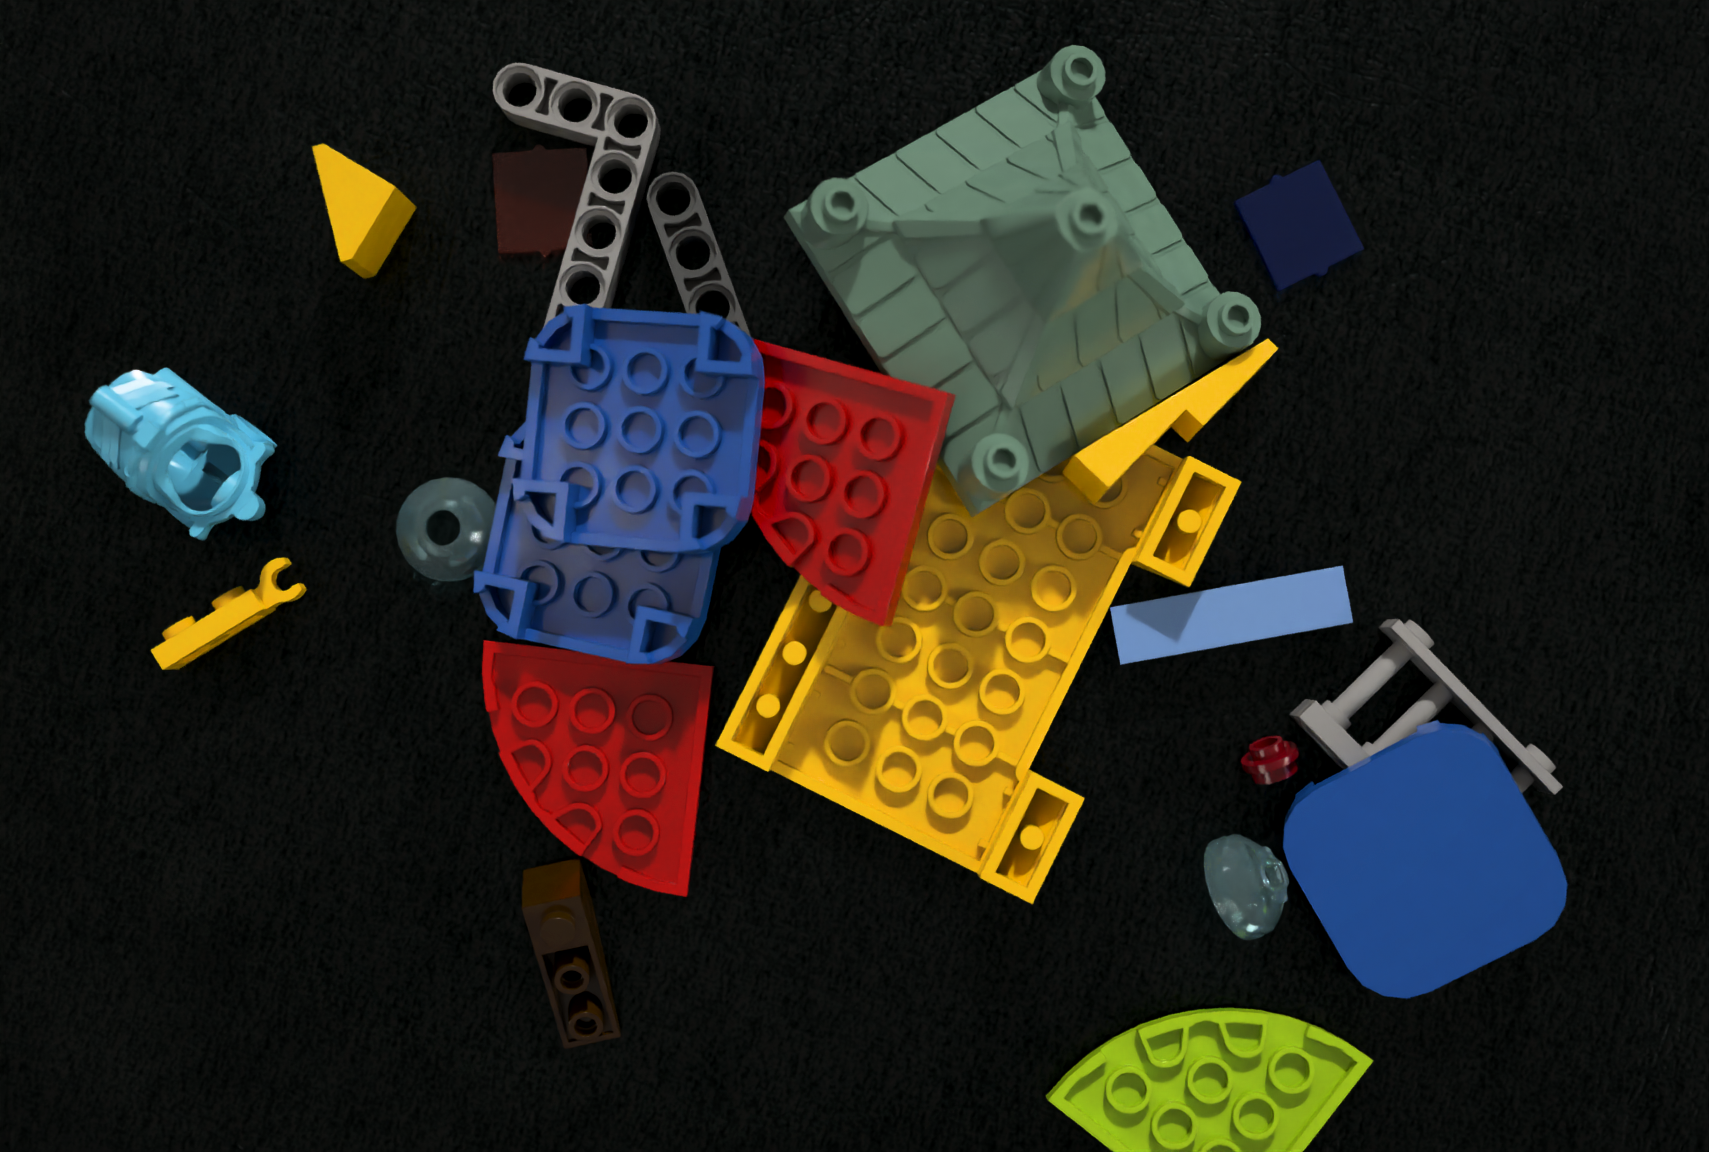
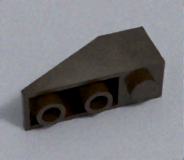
(569, 952)

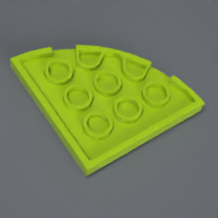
(1211, 1083)

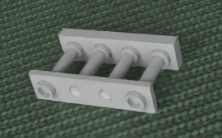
(1329, 721)

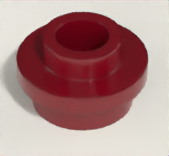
(1271, 760)

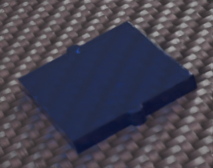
(1298, 225)

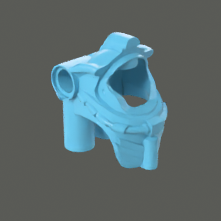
(179, 449)

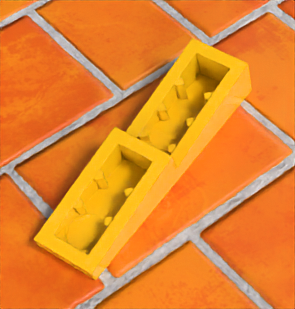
(1187, 412)

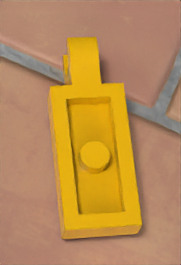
(232, 614)

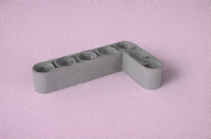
(610, 152)

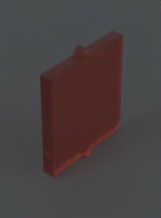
(538, 198)

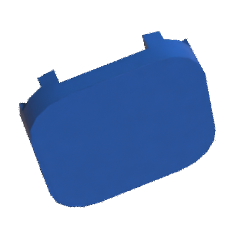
(641, 430)
(585, 596)
(1424, 861)

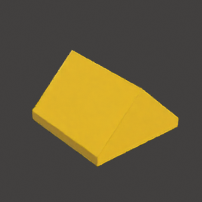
(362, 209)

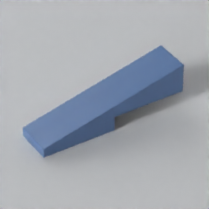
(1231, 615)

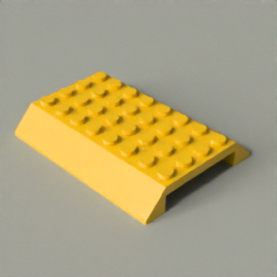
(951, 702)

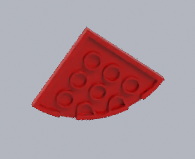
(845, 474)
(605, 753)

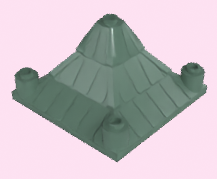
(1023, 277)

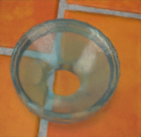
(464, 555)
(1245, 885)

